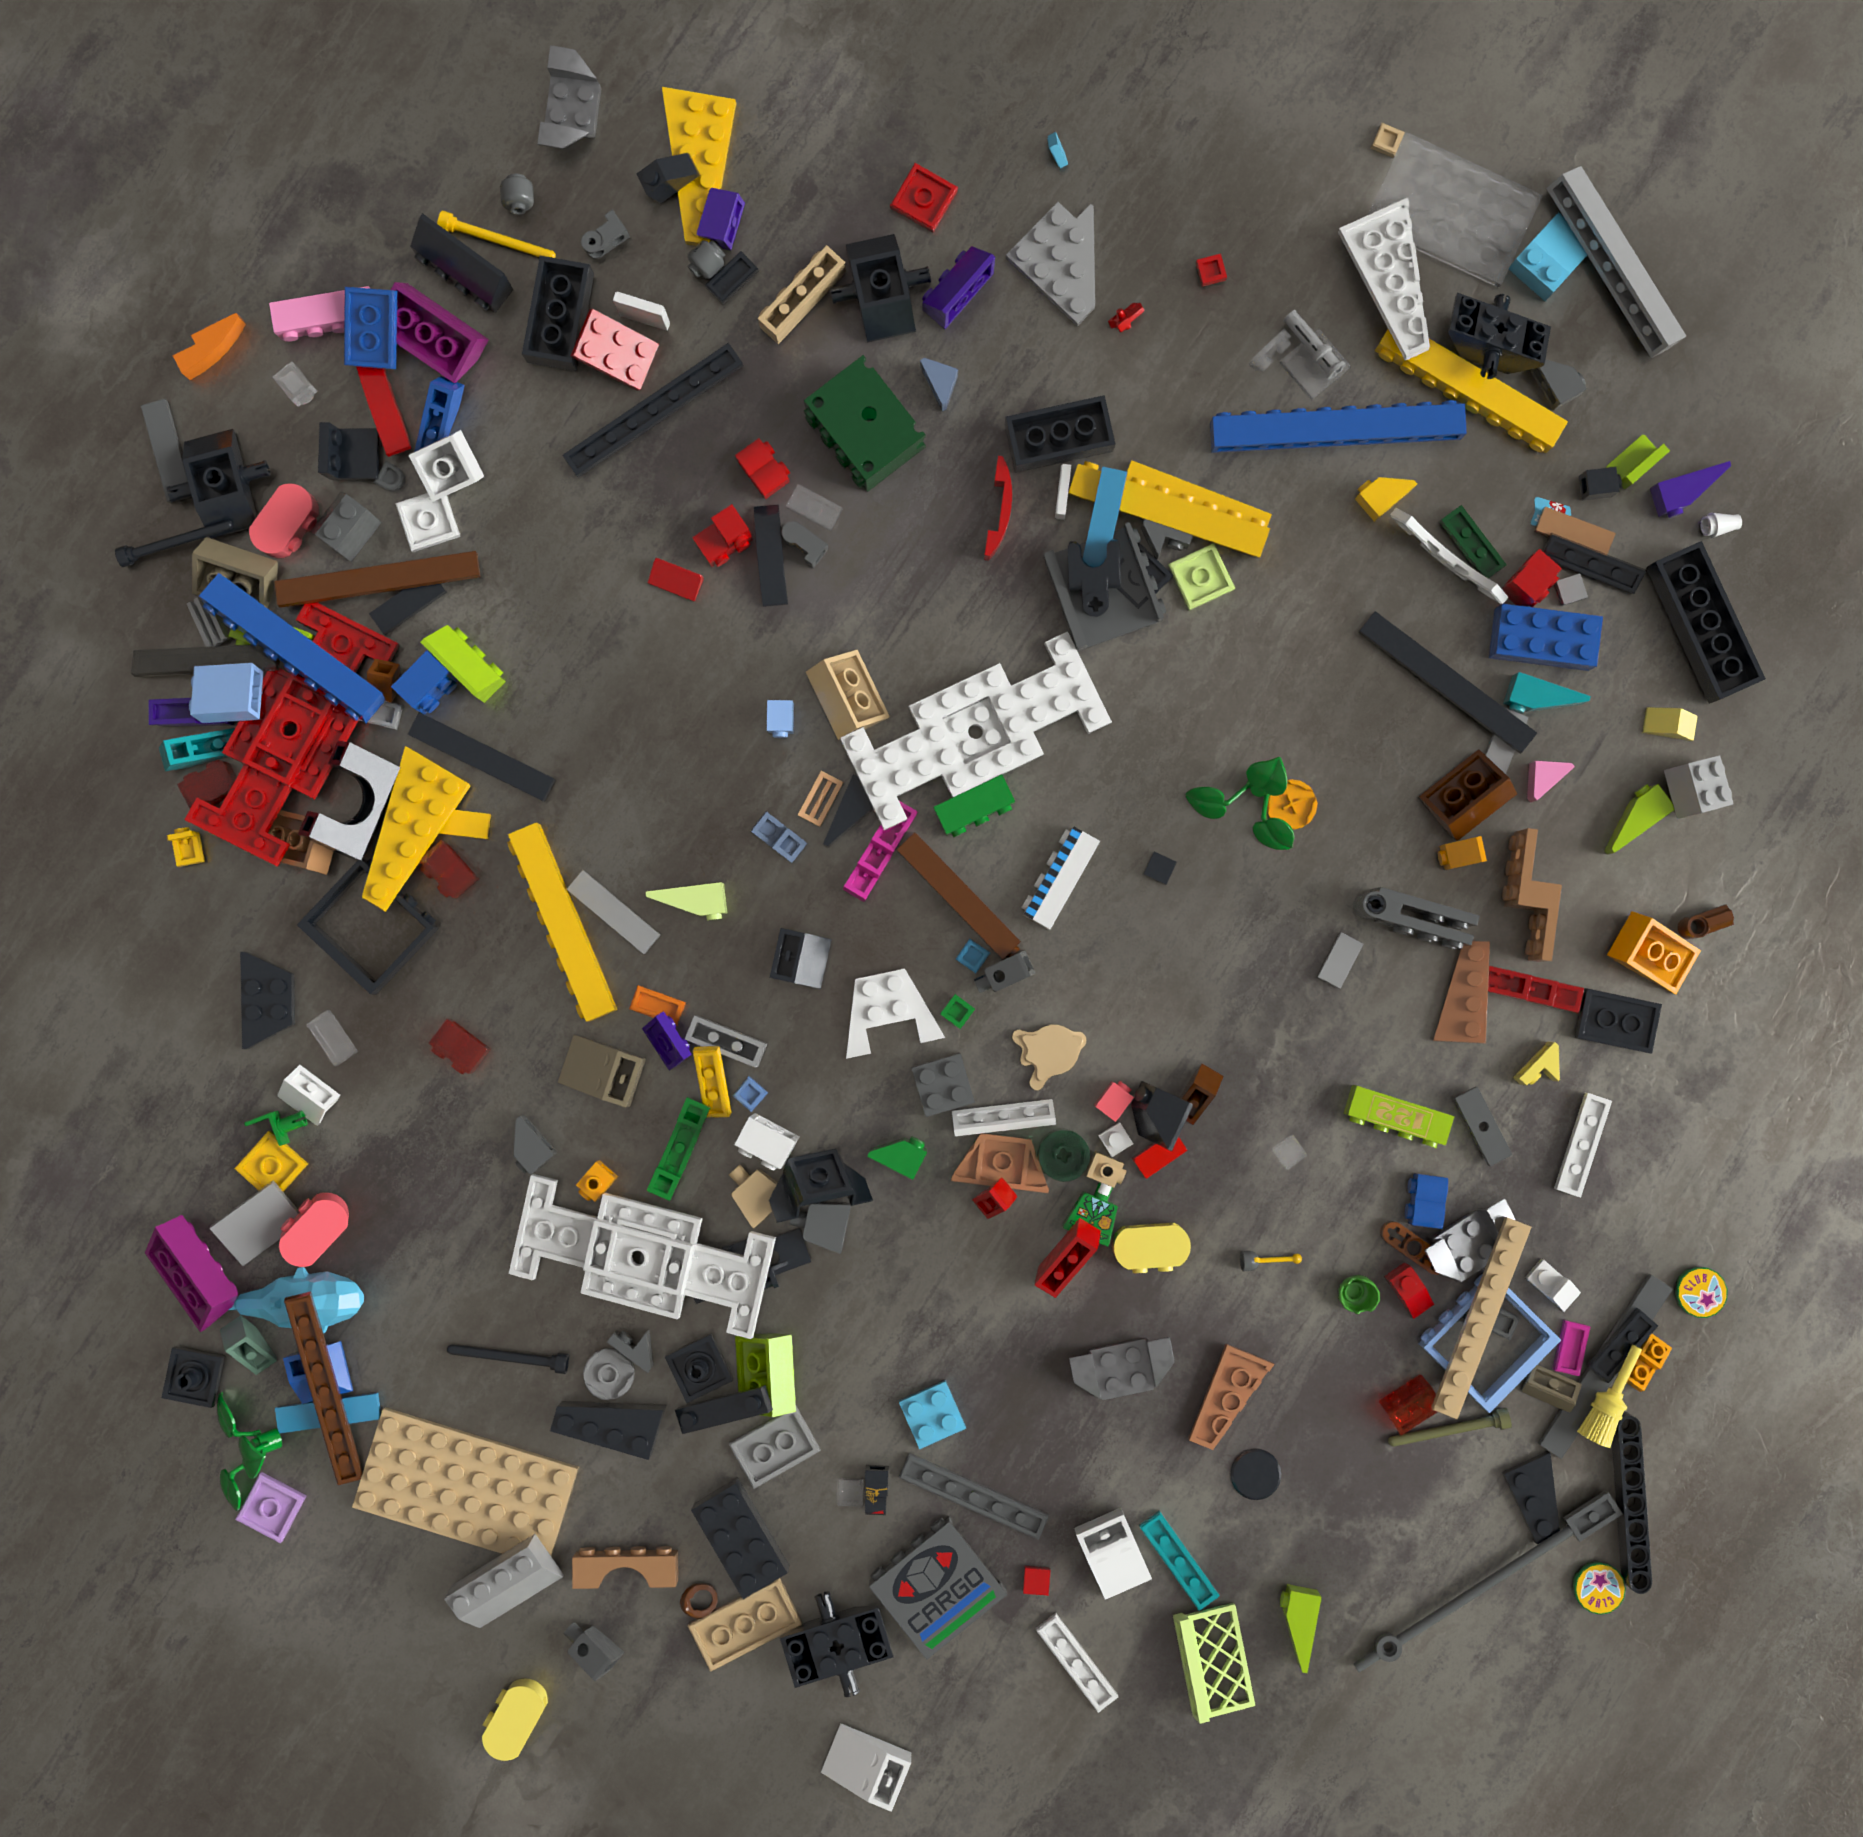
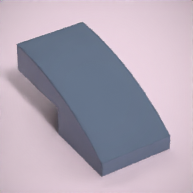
(778, 837)

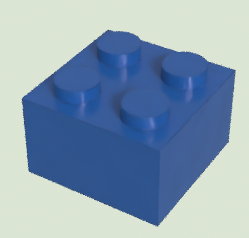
(425, 683)

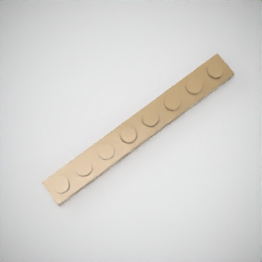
(1481, 1317)

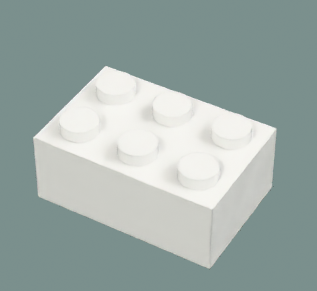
(766, 1141)

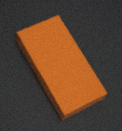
(653, 1003)

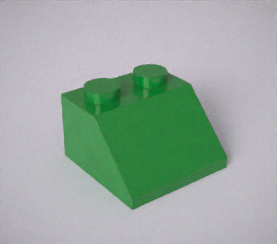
(901, 1155)

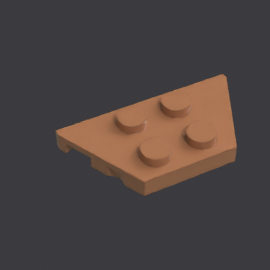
(1002, 1157)

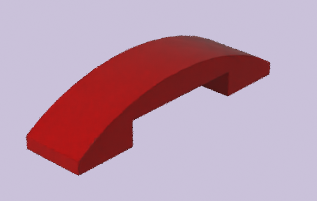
(1002, 479)

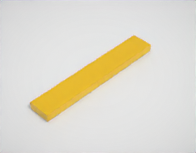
(1155, 477)

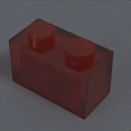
(208, 785)

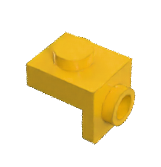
(186, 847)

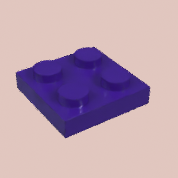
(666, 1040)

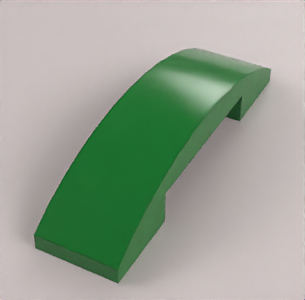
(679, 1149)

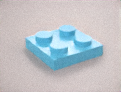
(932, 1414)

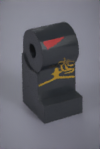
(876, 1489)

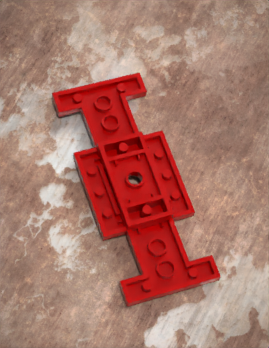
(276, 760)

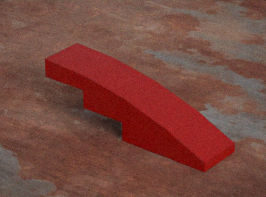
(384, 410)
(1535, 989)

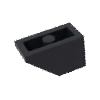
(667, 176)

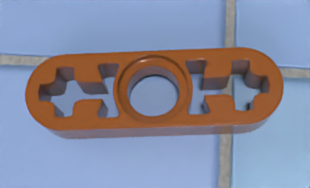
(1394, 1242)

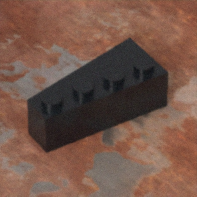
(611, 1425)

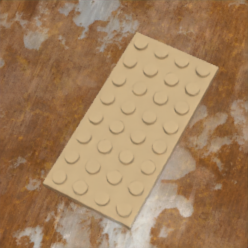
(463, 1484)

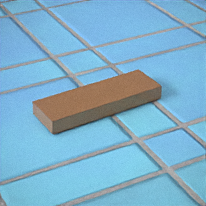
(1574, 530)

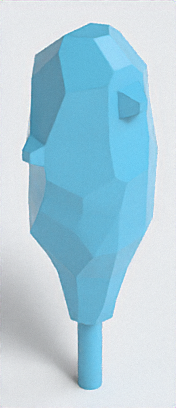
(333, 1295)

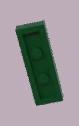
(1472, 542)

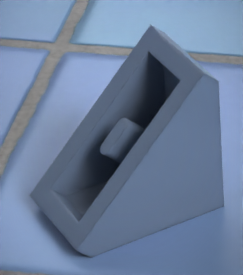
(940, 379)

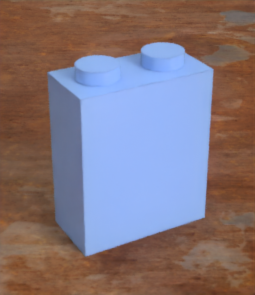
(226, 693)

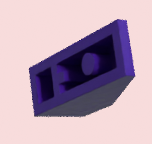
(1680, 492)

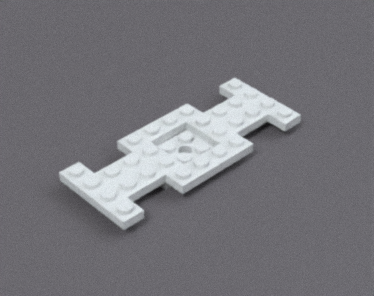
(1006, 723)
(670, 1265)

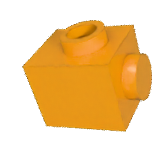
(596, 1181)

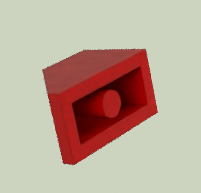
(1409, 1289)

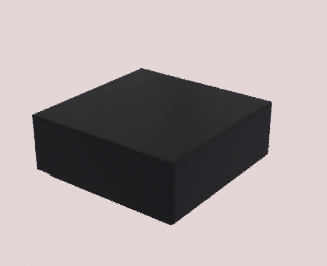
(1159, 868)

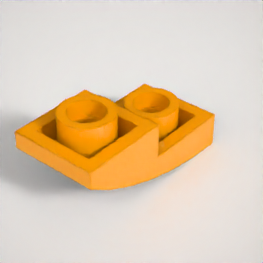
(1651, 1358)

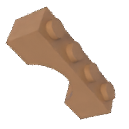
(657, 1565)

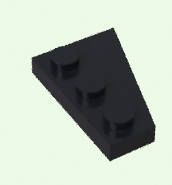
(1535, 1495)

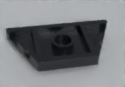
(265, 999)

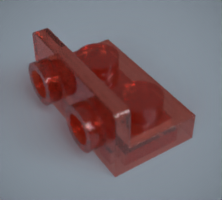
(1409, 1404)

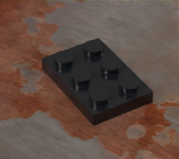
(1618, 1021)

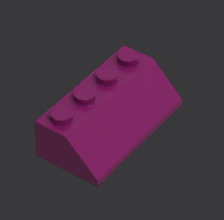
(435, 334)
(191, 1272)

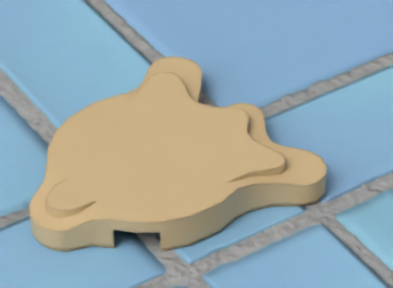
(1049, 1050)

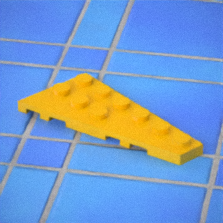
(702, 128)
(416, 813)

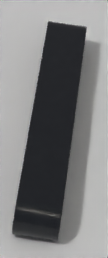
(1636, 1513)

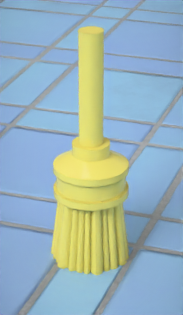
(1609, 1406)

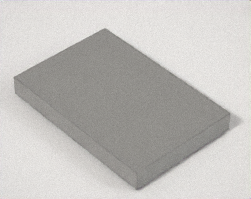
(255, 1223)
(774, 1447)

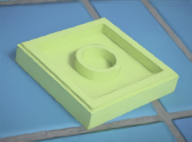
(1201, 576)

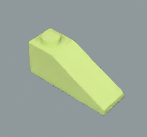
(699, 899)

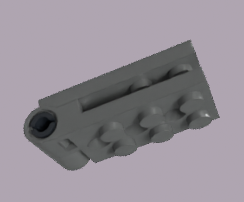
(1387, 909)

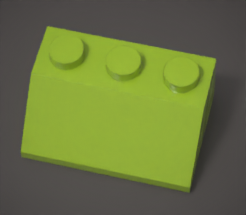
(465, 662)
(768, 1362)

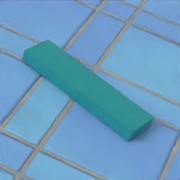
(1179, 1560)

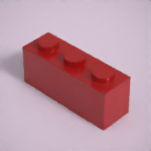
(1067, 1257)

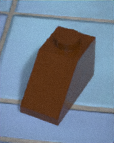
(1201, 1091)

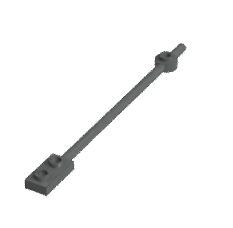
(1581, 1524)

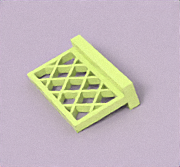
(1193, 1668)

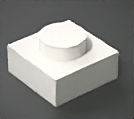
(1115, 1139)

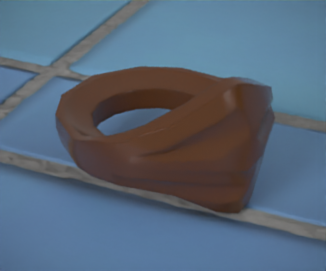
(689, 1593)

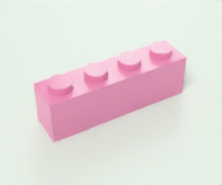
(309, 315)

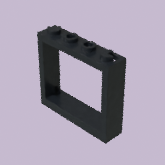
(339, 955)

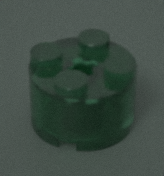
(1076, 1162)

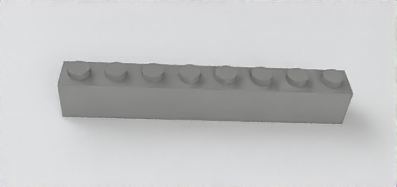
(1616, 261)

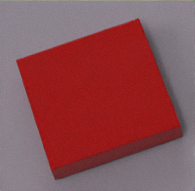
(924, 197)

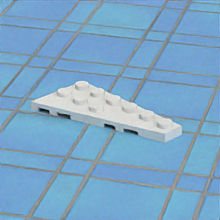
(1389, 267)

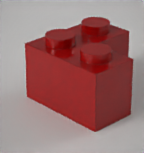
(723, 537)
(1532, 580)

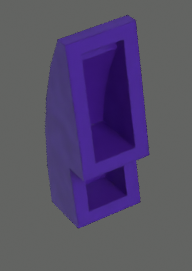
(175, 713)

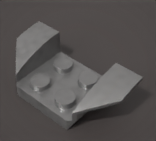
(571, 100)
(1468, 1242)
(1123, 1367)

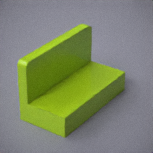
(1637, 460)

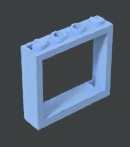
(1517, 1370)

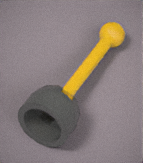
(1250, 1260)

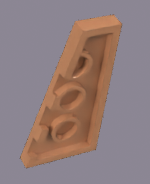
(1230, 1388)

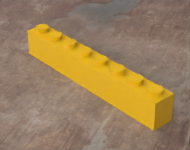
(1488, 397)
(1178, 512)
(562, 922)

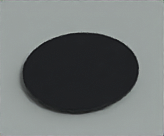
(1255, 1474)

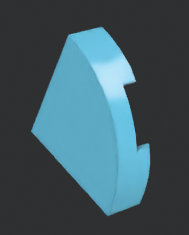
(1057, 150)

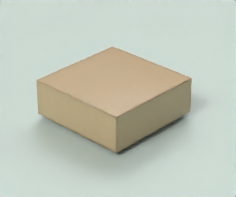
(1387, 140)

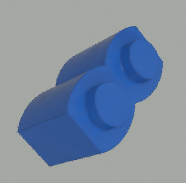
(1427, 1200)

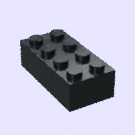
(557, 312)
(1059, 434)
(740, 1538)

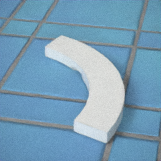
(1448, 559)

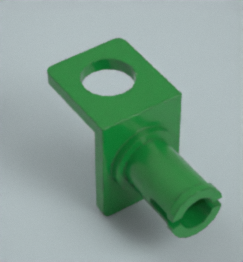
(281, 1125)

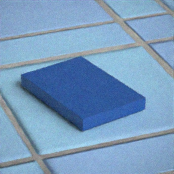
(370, 327)

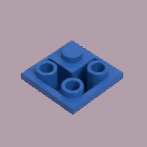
(297, 1376)

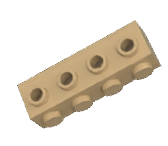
(802, 294)

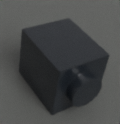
(1599, 483)

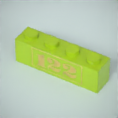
(1398, 1115)

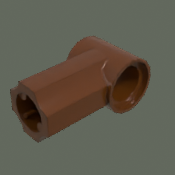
(1706, 922)

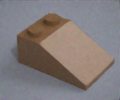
(302, 851)

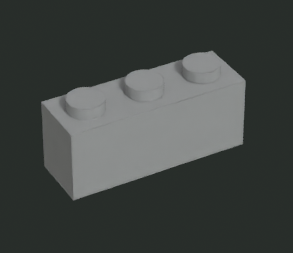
(731, 1042)

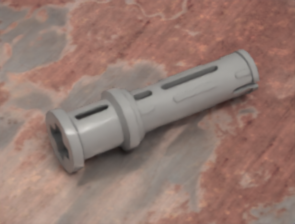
(1321, 353)

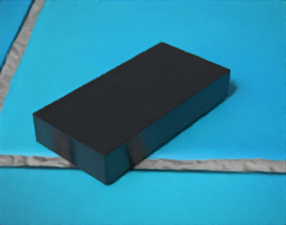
(731, 278)

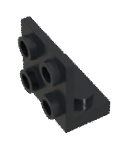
(348, 452)

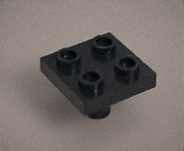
(699, 1368)
(193, 1377)

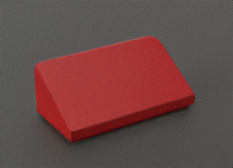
(675, 579)
(1156, 1157)

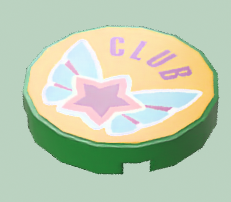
(1701, 1292)
(1599, 1587)

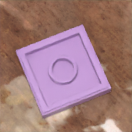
(271, 1507)

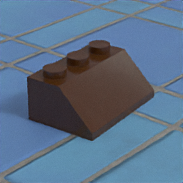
(1468, 794)

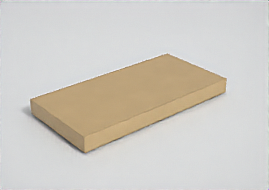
(744, 1624)

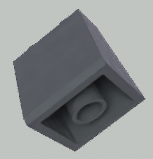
(346, 526)

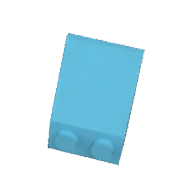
(1549, 258)

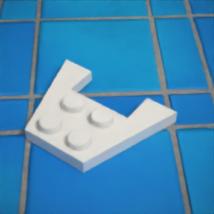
(883, 1001)

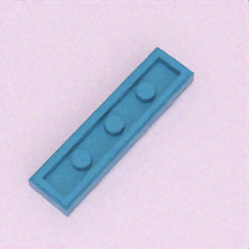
(1104, 515)
(304, 1416)

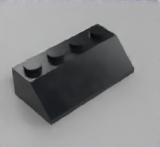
(459, 264)

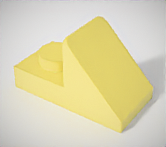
(1544, 1060)

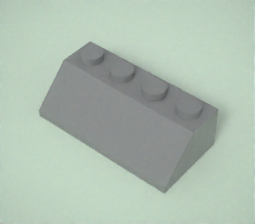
(503, 1583)

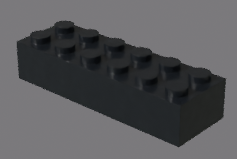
(1705, 622)

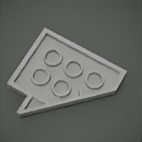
(1060, 260)

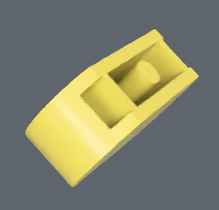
(1151, 1247)
(514, 1719)

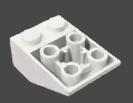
(1112, 1553)
(867, 1766)

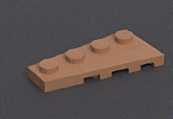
(1467, 999)

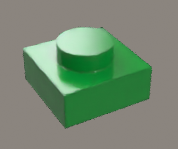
(957, 1011)

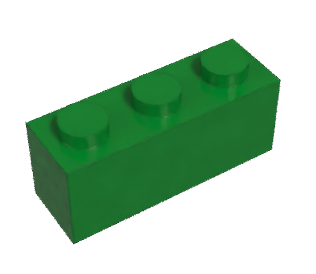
(974, 806)

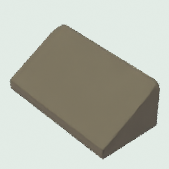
(1552, 1388)

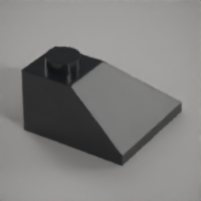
(1159, 1115)

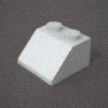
(446, 466)

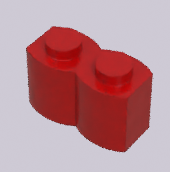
(762, 467)

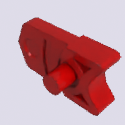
(1123, 318)

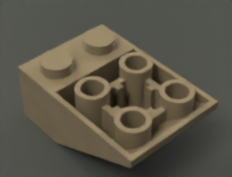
(601, 1071)

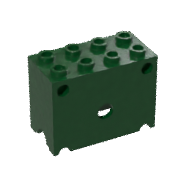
(841, 415)

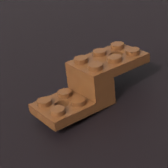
(1532, 895)

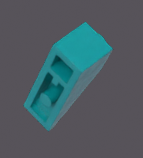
(1534, 694)
(194, 749)

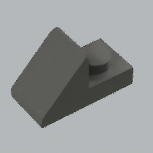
(1157, 534)
(639, 1354)

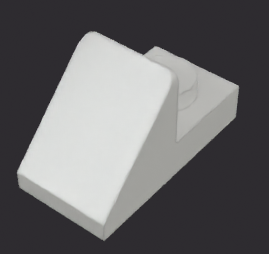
(1553, 1285)

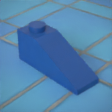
(439, 411)

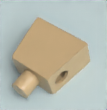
(753, 1194)

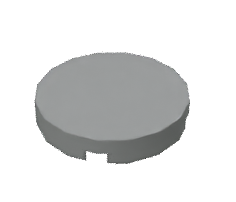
(608, 1374)

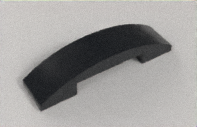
(770, 555)

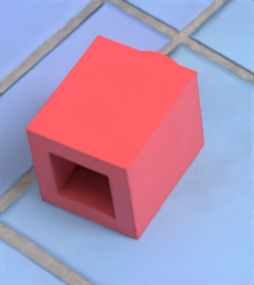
(1114, 1100)

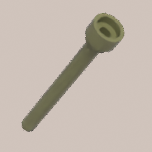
(1499, 1419)

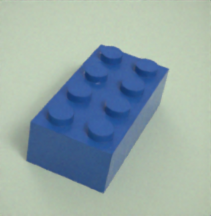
(1545, 637)

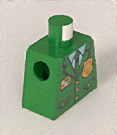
(1096, 1211)

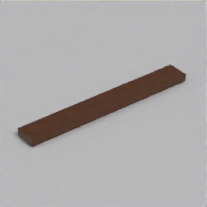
(377, 579)
(323, 1387)

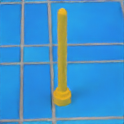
(451, 224)

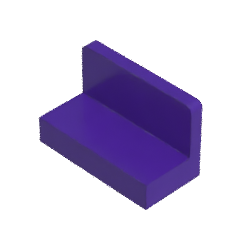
(721, 217)

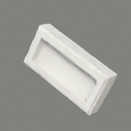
(1063, 492)

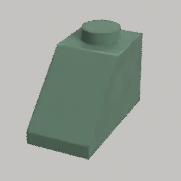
(247, 1345)

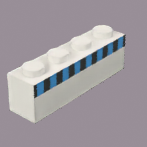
(1060, 878)

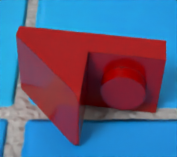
(995, 1199)

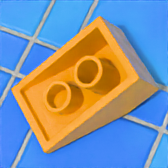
(1653, 952)

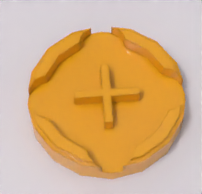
(1295, 805)

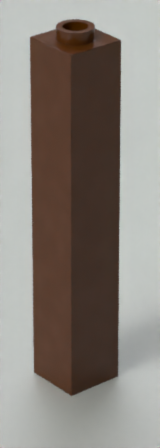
(959, 896)

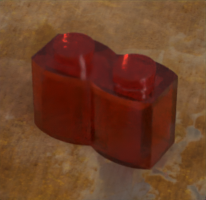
(448, 869)
(459, 1046)

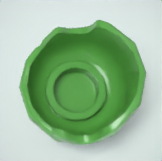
(1358, 1294)

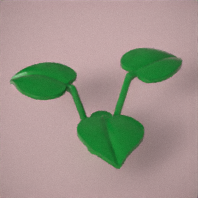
(1264, 779)
(252, 1451)

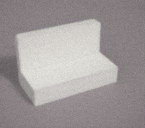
(307, 1093)

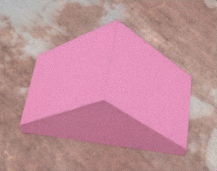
(1543, 776)

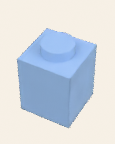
(780, 718)

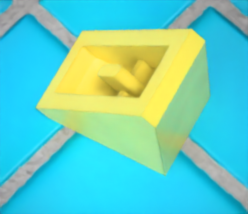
(1670, 723)

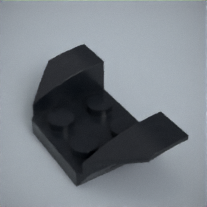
(814, 1180)

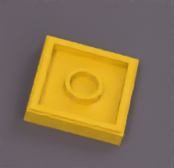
(271, 1163)

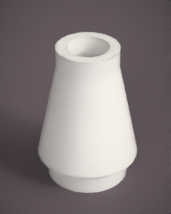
(1718, 524)

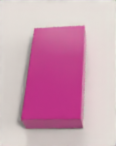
(1571, 1348)

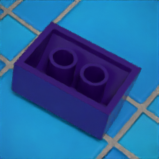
(958, 285)

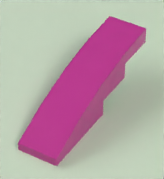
(877, 856)

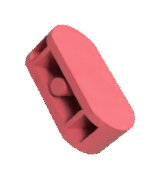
(284, 521)
(313, 1229)

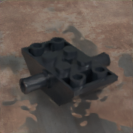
(883, 309)
(1497, 336)
(231, 498)
(811, 1648)

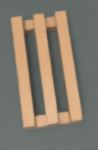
(810, 818)

